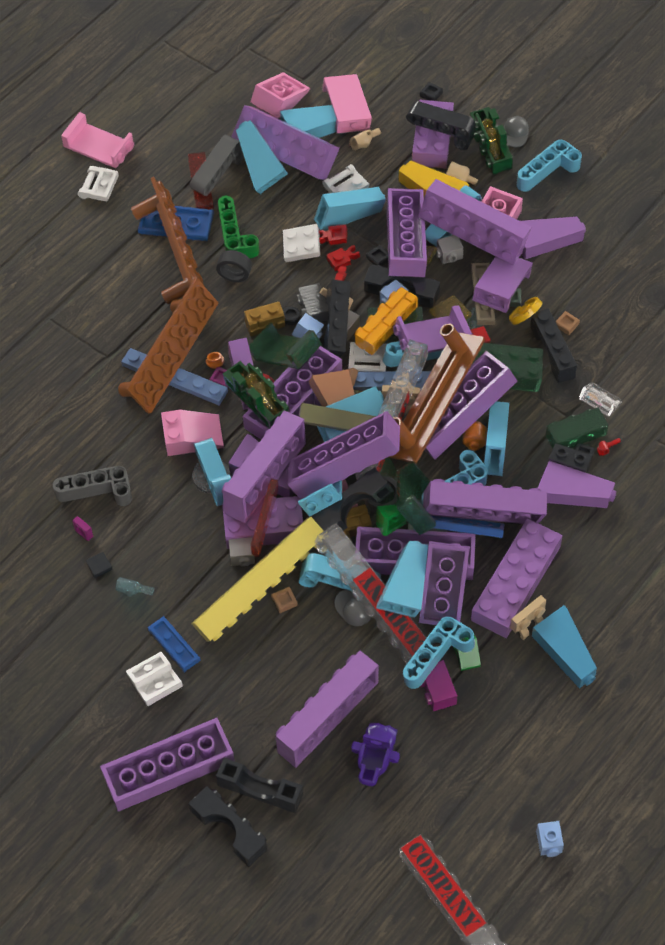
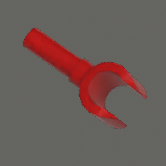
(603, 447)

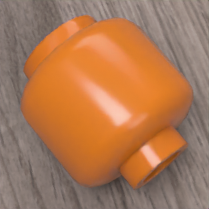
(475, 436)

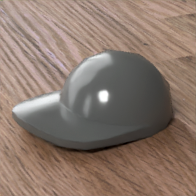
(517, 131)
(351, 609)

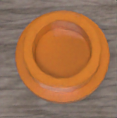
(214, 360)

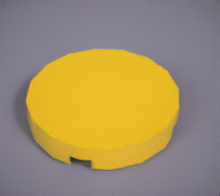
(522, 313)

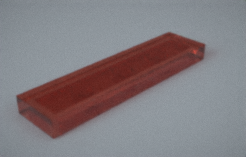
(195, 163)
(264, 517)

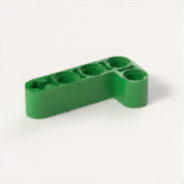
(232, 240)

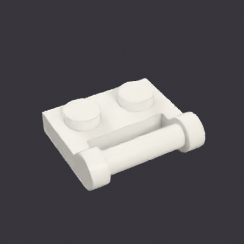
(354, 183)
(103, 185)
(360, 355)

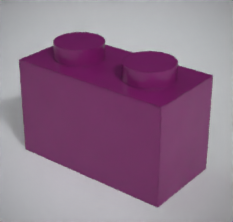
(439, 688)

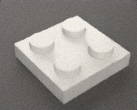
(301, 243)

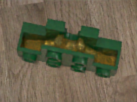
(492, 140)
(255, 392)

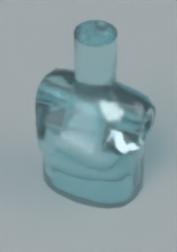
(128, 587)

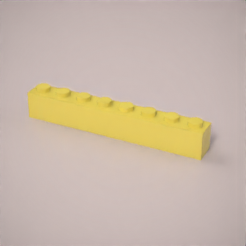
(257, 580)

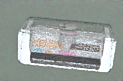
(599, 397)

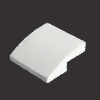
(154, 678)

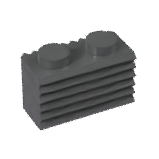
(313, 302)

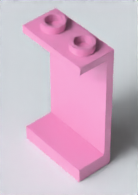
(348, 103)
(96, 142)

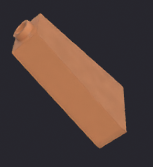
(331, 387)

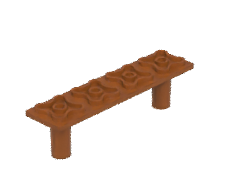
(163, 203)
(171, 346)
(437, 392)

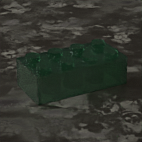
(522, 361)

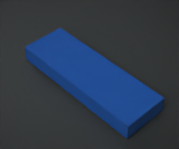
(174, 644)

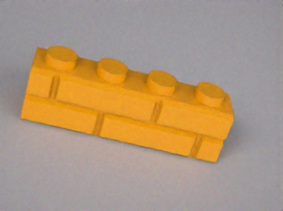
(380, 326)

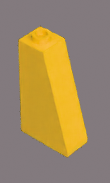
(421, 177)

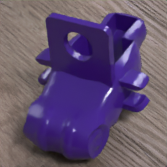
(375, 752)

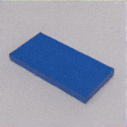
(194, 221)
(470, 526)

